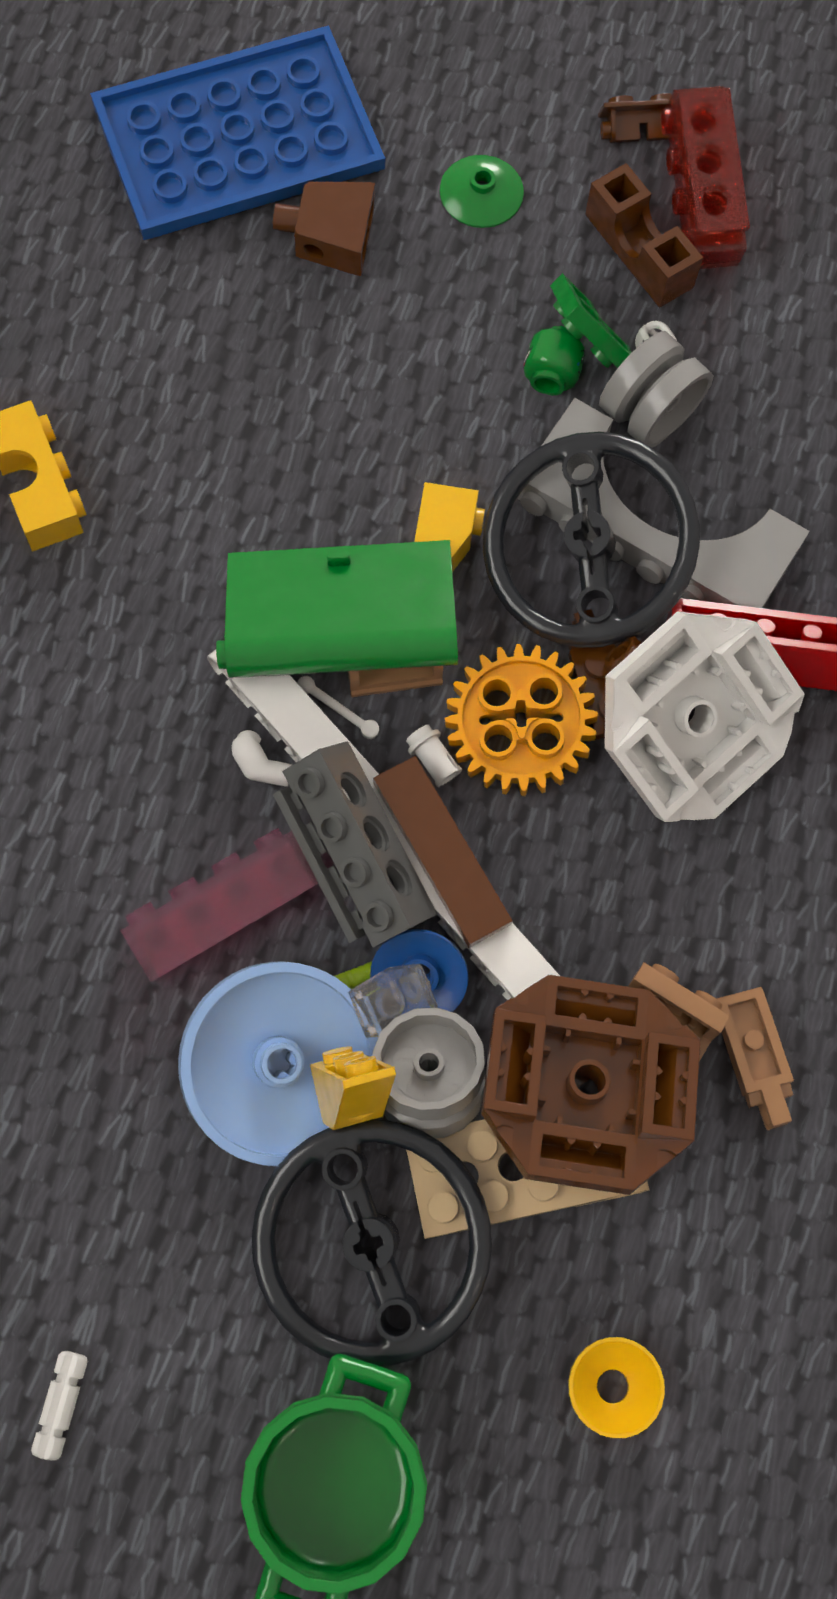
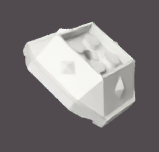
(739, 721)

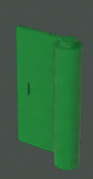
(339, 609)

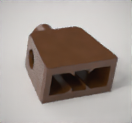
(330, 223)

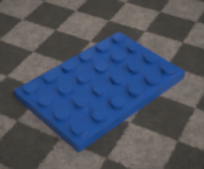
(236, 131)

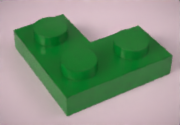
(583, 320)

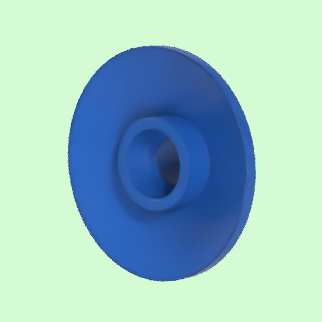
(446, 963)

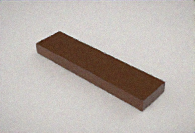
(442, 851)

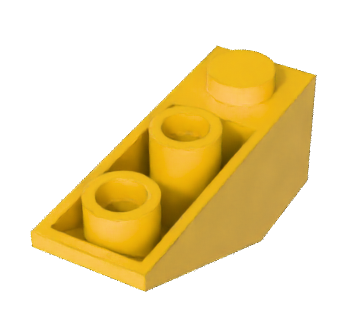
(351, 1087)

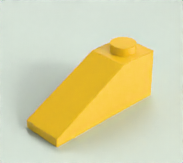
(449, 515)

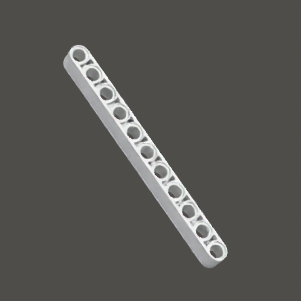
(295, 718)

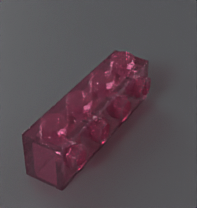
(219, 906)

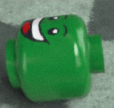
(554, 360)

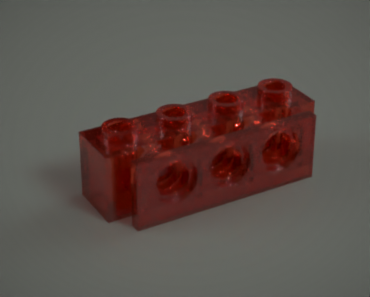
(707, 173)

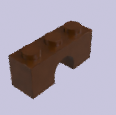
(621, 213)

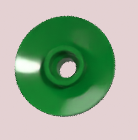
(481, 204)

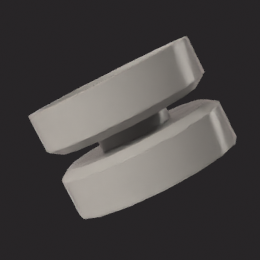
(655, 389)
(436, 1070)

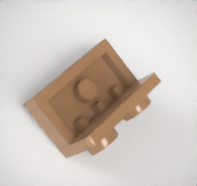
(696, 1011)

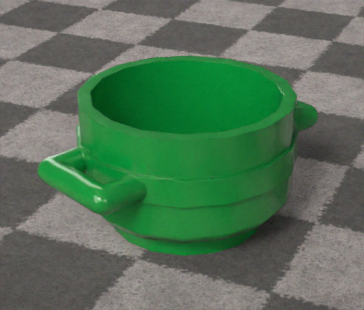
(335, 1486)

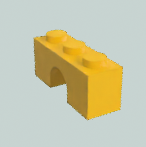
(45, 507)

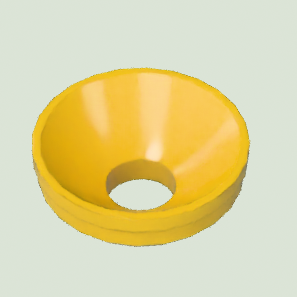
(643, 1395)

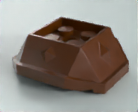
(621, 1042)

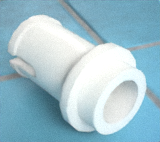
(433, 754)

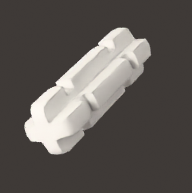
(59, 1405)

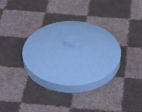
(252, 1054)

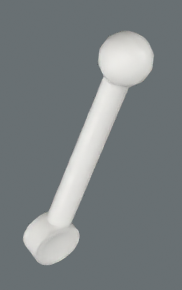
(368, 728)

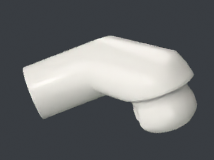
(254, 761)

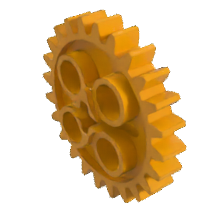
(519, 678)

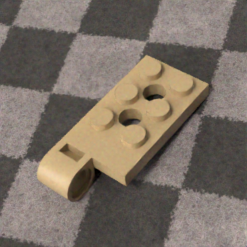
(505, 1199)

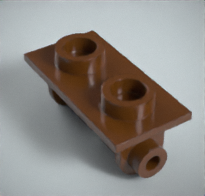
(627, 115)

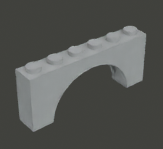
(727, 570)

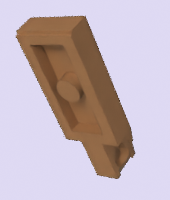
(757, 1055)

